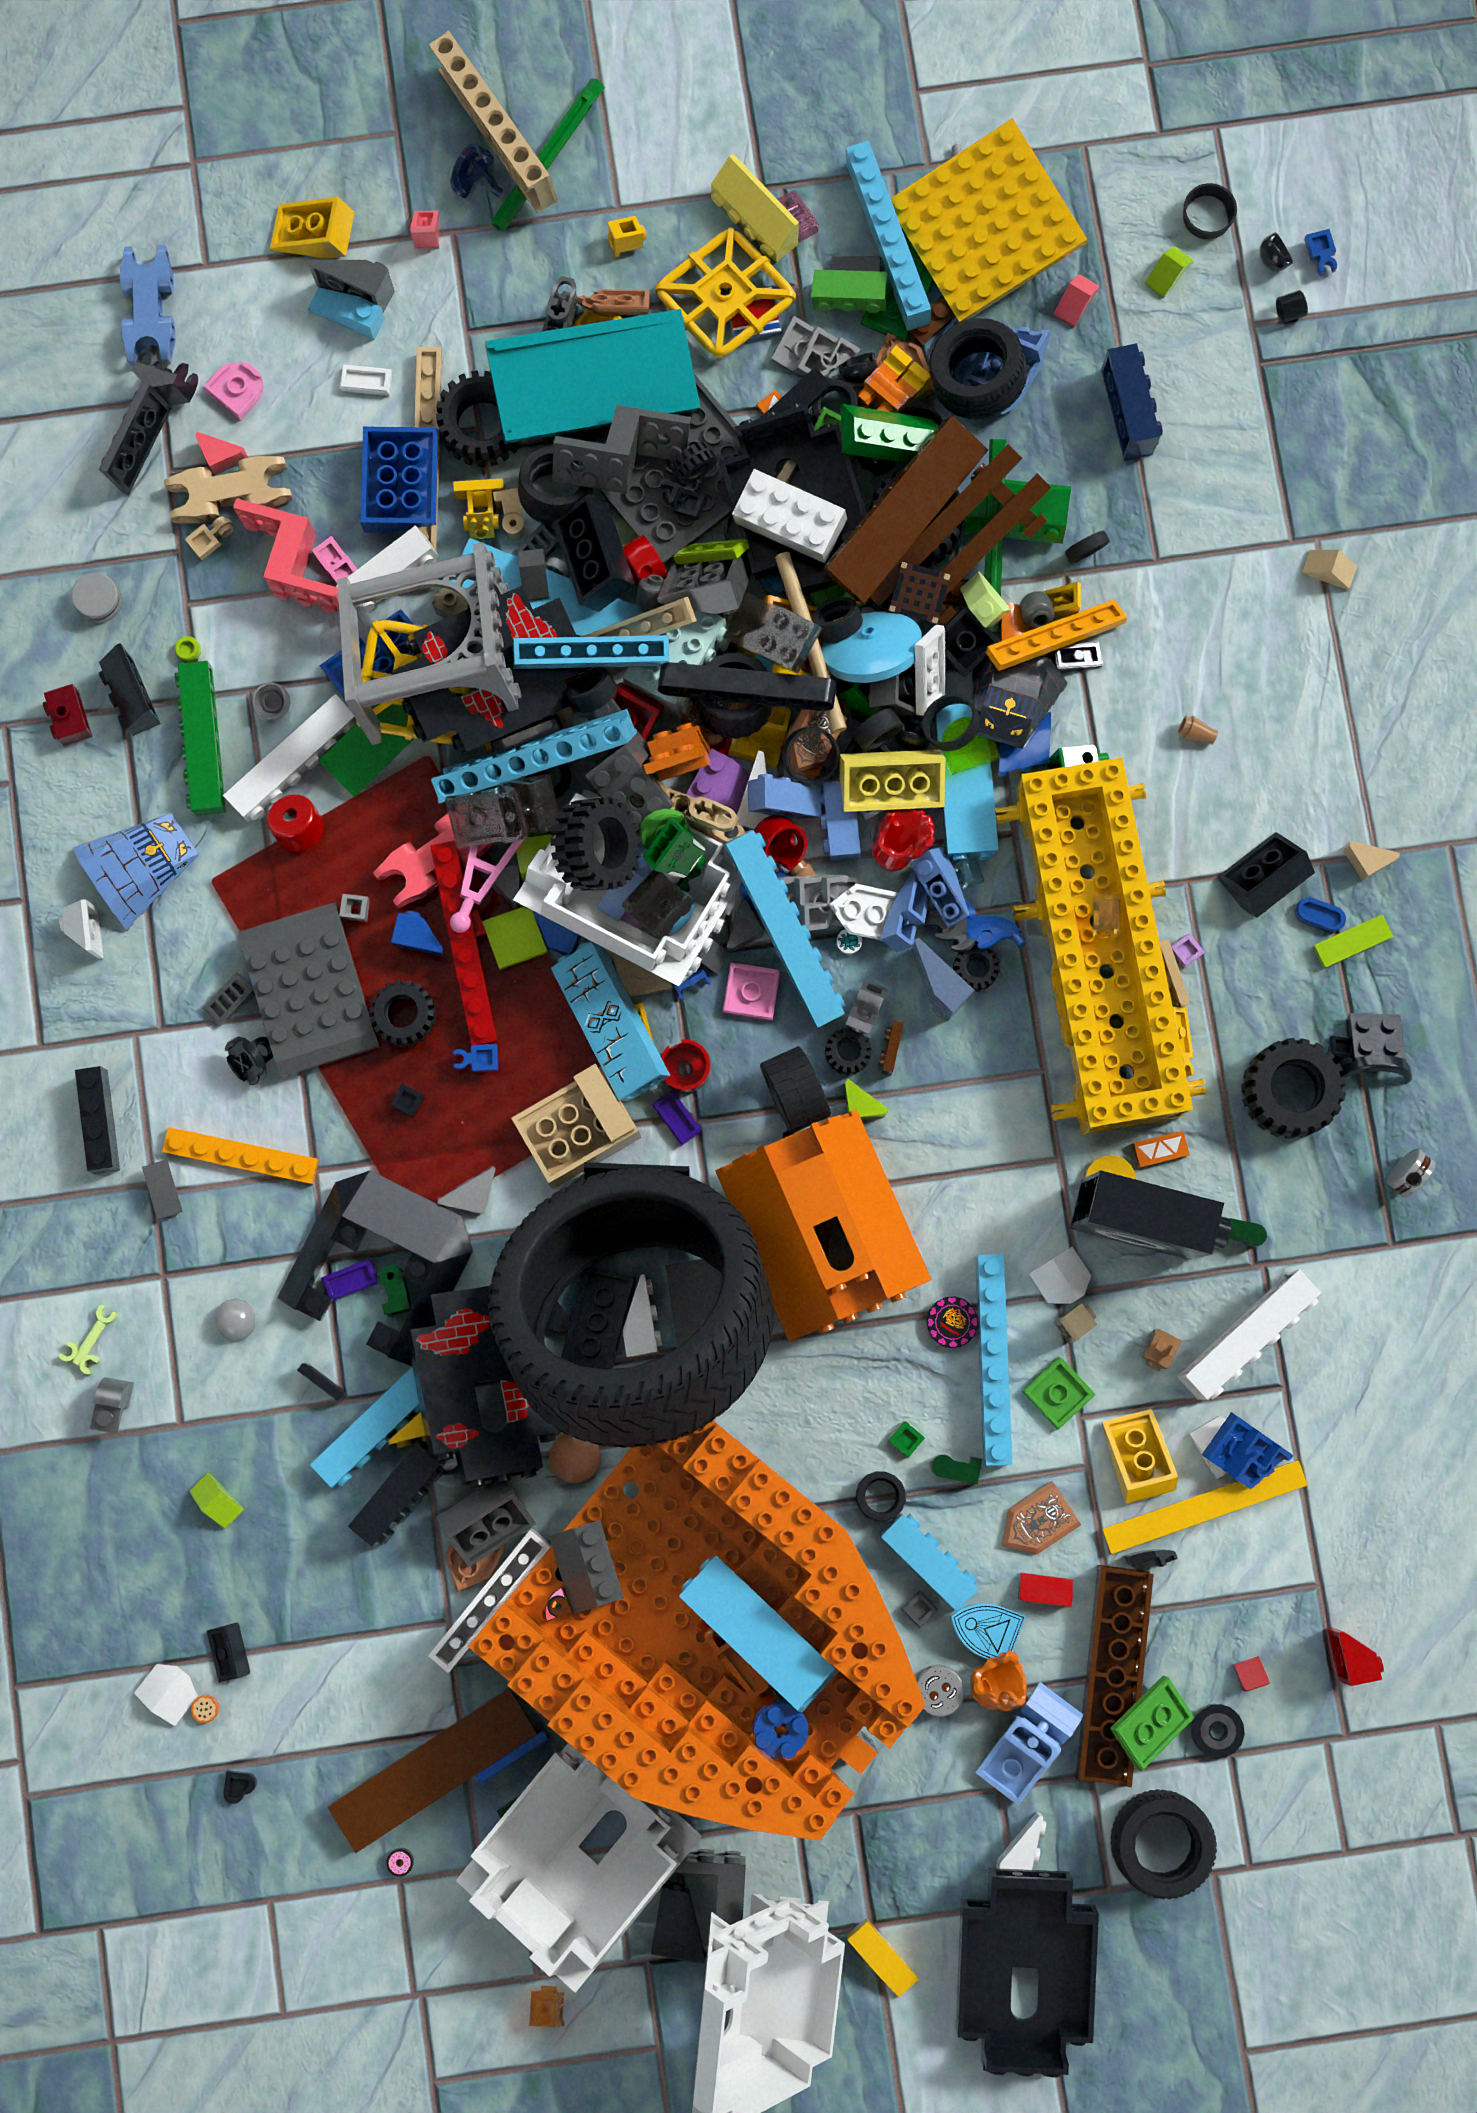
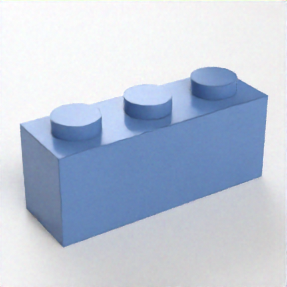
(784, 798)
(841, 826)

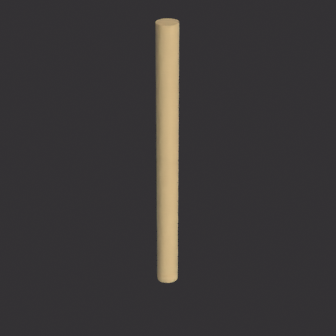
(815, 655)

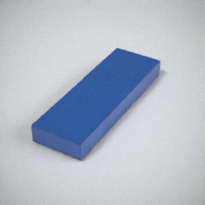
(541, 1737)

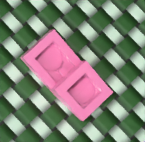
(334, 559)

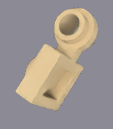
(204, 540)

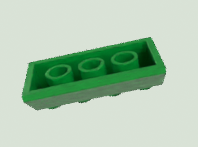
(883, 433)
(1052, 506)

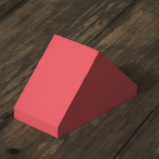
(425, 229)
(1076, 300)
(219, 453)

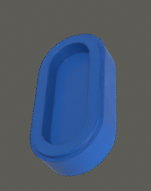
(1320, 915)

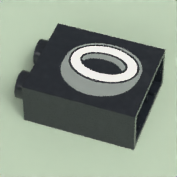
(1150, 1216)

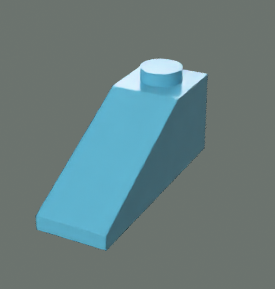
(348, 311)

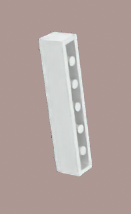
(291, 759)
(490, 1598)

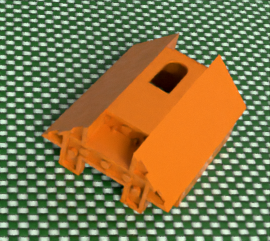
(804, 1183)

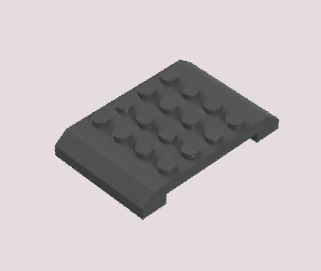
(308, 990)

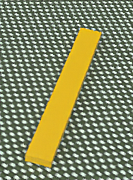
(1201, 1508)

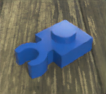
(1321, 248)
(482, 1058)

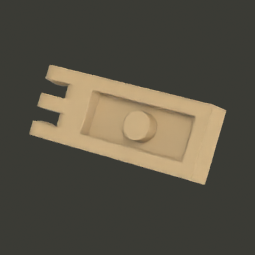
(1173, 975)

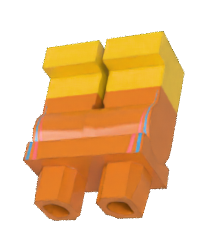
(894, 383)

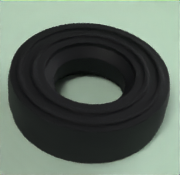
(1087, 546)

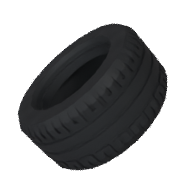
(970, 338)
(1198, 1861)

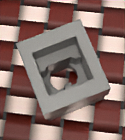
(349, 902)

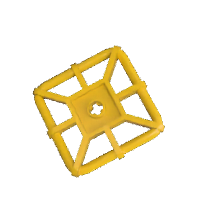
(726, 276)
(379, 627)

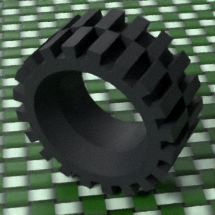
(460, 397)
(575, 844)

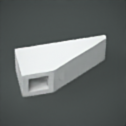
(639, 1329)
(1023, 1849)

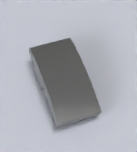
(162, 1189)

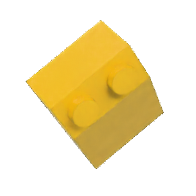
(313, 228)
(1140, 1456)

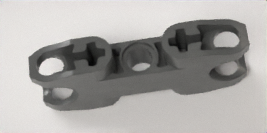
(561, 307)

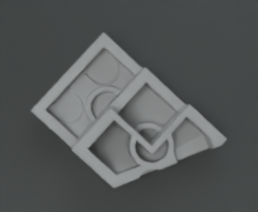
(810, 347)
(812, 897)

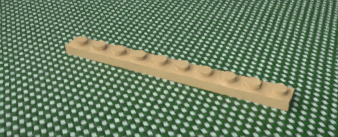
(426, 397)

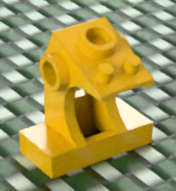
(479, 495)

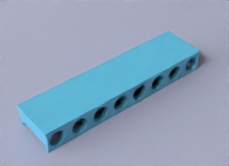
(582, 618)
(536, 755)

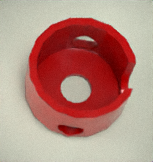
(643, 559)
(301, 831)
(783, 848)
(693, 1053)

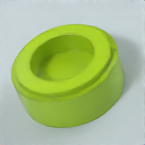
(187, 649)

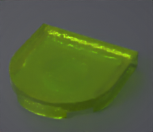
(974, 754)

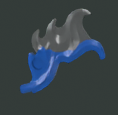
(975, 929)

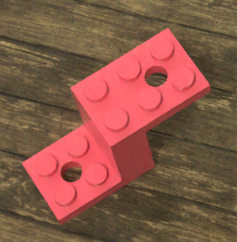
(289, 555)

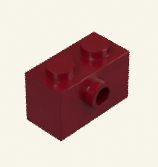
(67, 715)

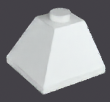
(82, 925)

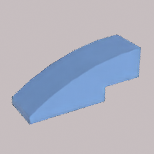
(906, 914)

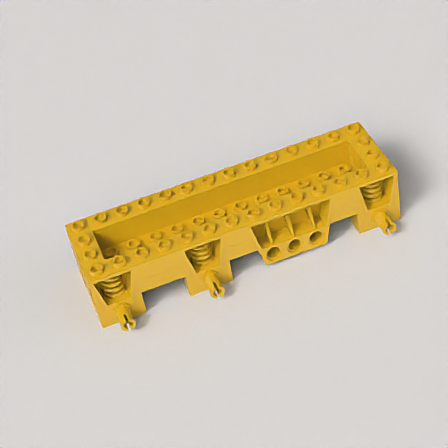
(1139, 982)

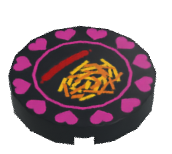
(952, 1322)

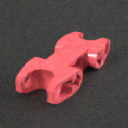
(418, 865)

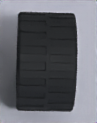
(736, 722)
(795, 1089)

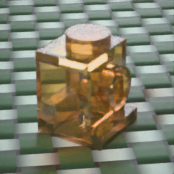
(540, 2013)

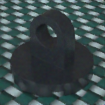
(246, 1059)

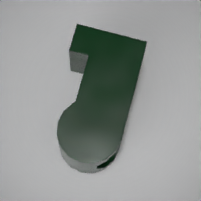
(1247, 1232)
(396, 1290)
(946, 1467)

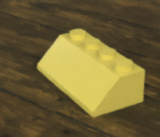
(755, 209)
(892, 780)

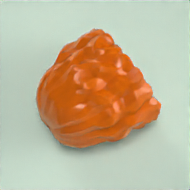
(1000, 1683)

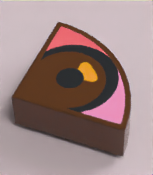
(557, 1605)

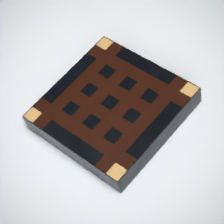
(919, 592)

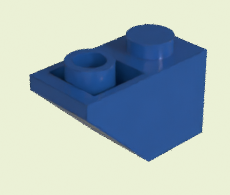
(557, 936)

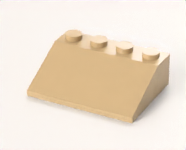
(566, 1133)

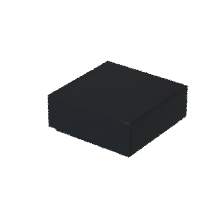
(407, 1100)

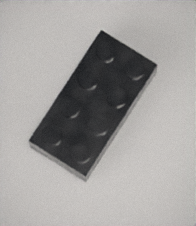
(593, 553)
(396, 1495)

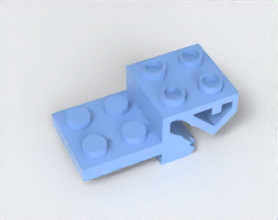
(1029, 1743)

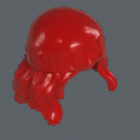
(902, 837)

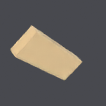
(603, 1103)

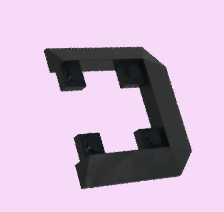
(377, 1204)

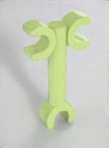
(80, 1355)

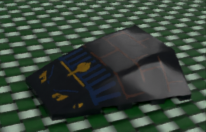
(1015, 698)

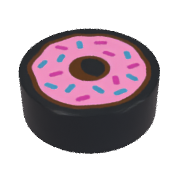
(400, 1862)

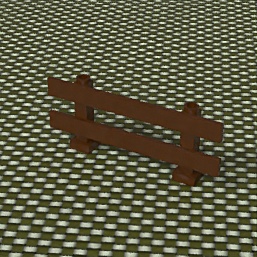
(1015, 509)

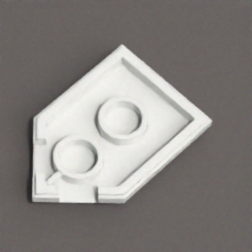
(864, 910)

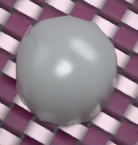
(271, 701)
(235, 1319)

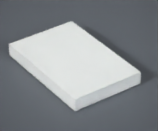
(930, 668)

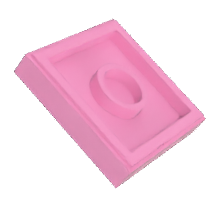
(751, 991)

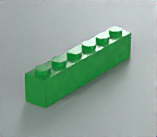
(201, 738)

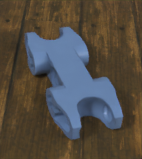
(148, 323)

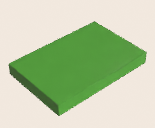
(1152, 1723)

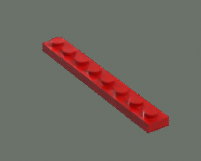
(463, 946)

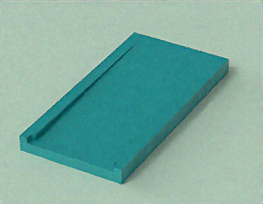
(581, 373)

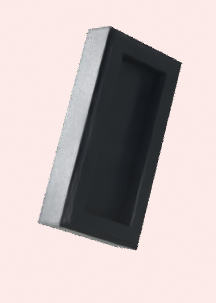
(322, 1382)

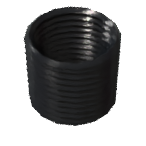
(1291, 306)

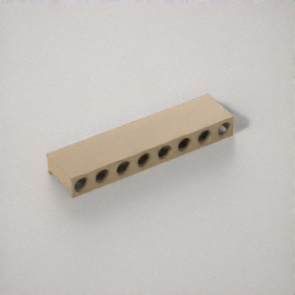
(494, 123)

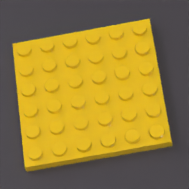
(987, 221)

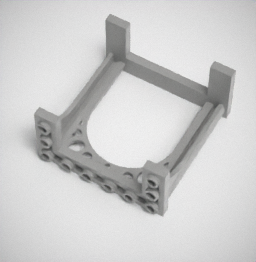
(478, 670)

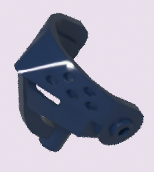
(461, 182)

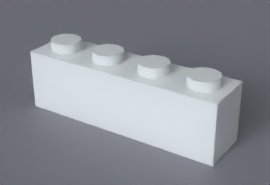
(403, 554)

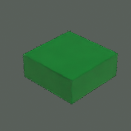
(906, 1439)

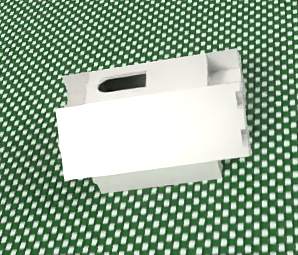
(672, 956)
(553, 1892)
(782, 1993)

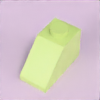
(984, 601)

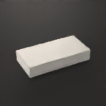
(366, 380)

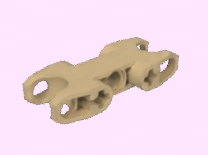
(221, 491)
(703, 814)

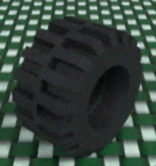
(388, 998)

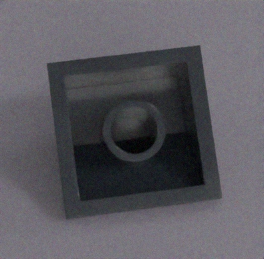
(966, 642)

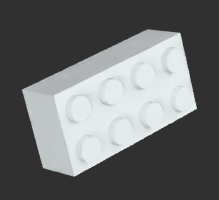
(789, 516)

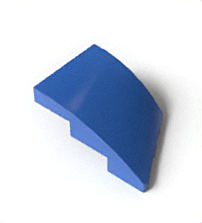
(1032, 756)
(1244, 1451)

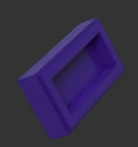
(677, 1117)
(350, 1280)

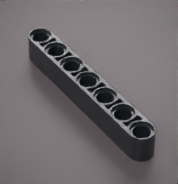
(747, 686)

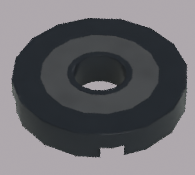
(1233, 1730)

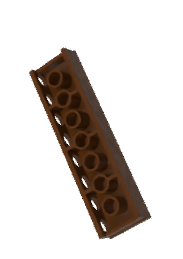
(905, 509)
(1113, 1671)
(432, 1770)

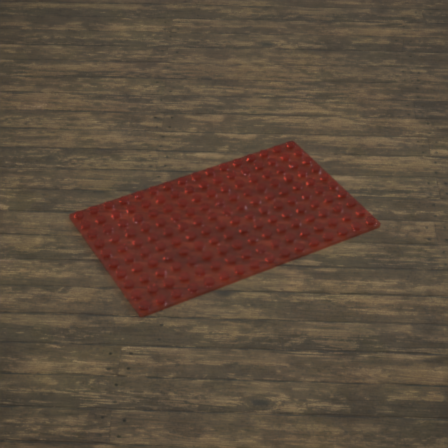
(465, 1113)

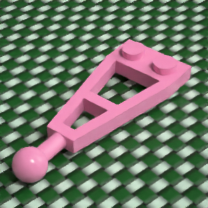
(460, 921)

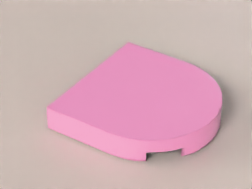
(236, 388)

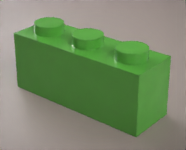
(850, 290)

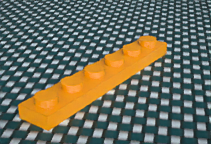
(1056, 635)
(240, 1155)

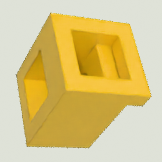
(625, 235)

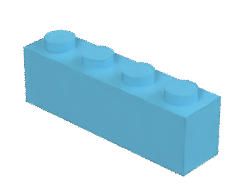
(929, 1562)

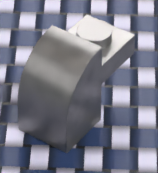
(866, 1007)
(109, 1401)

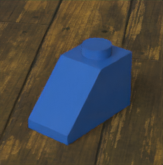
(414, 934)

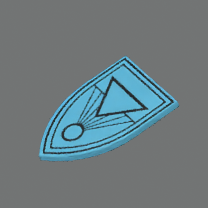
(987, 1628)

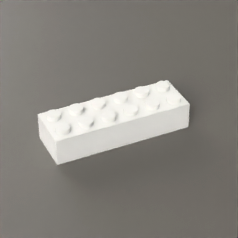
(1249, 1334)

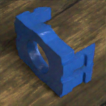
(693, 978)

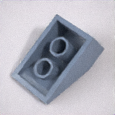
(943, 985)

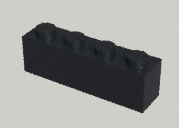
(97, 1120)

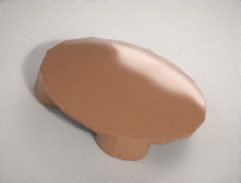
(574, 1459)

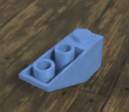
(941, 885)

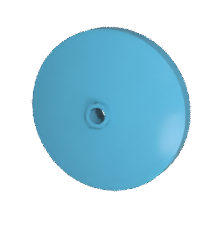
(876, 651)

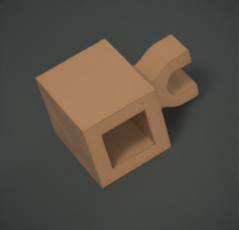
(1160, 1350)

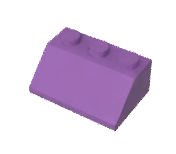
(721, 782)

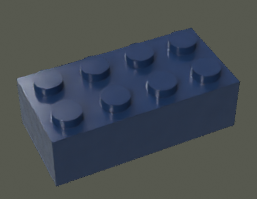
(1131, 401)

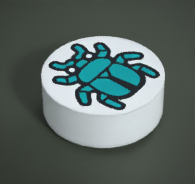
(557, 566)
(848, 943)

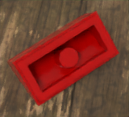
(1045, 1589)

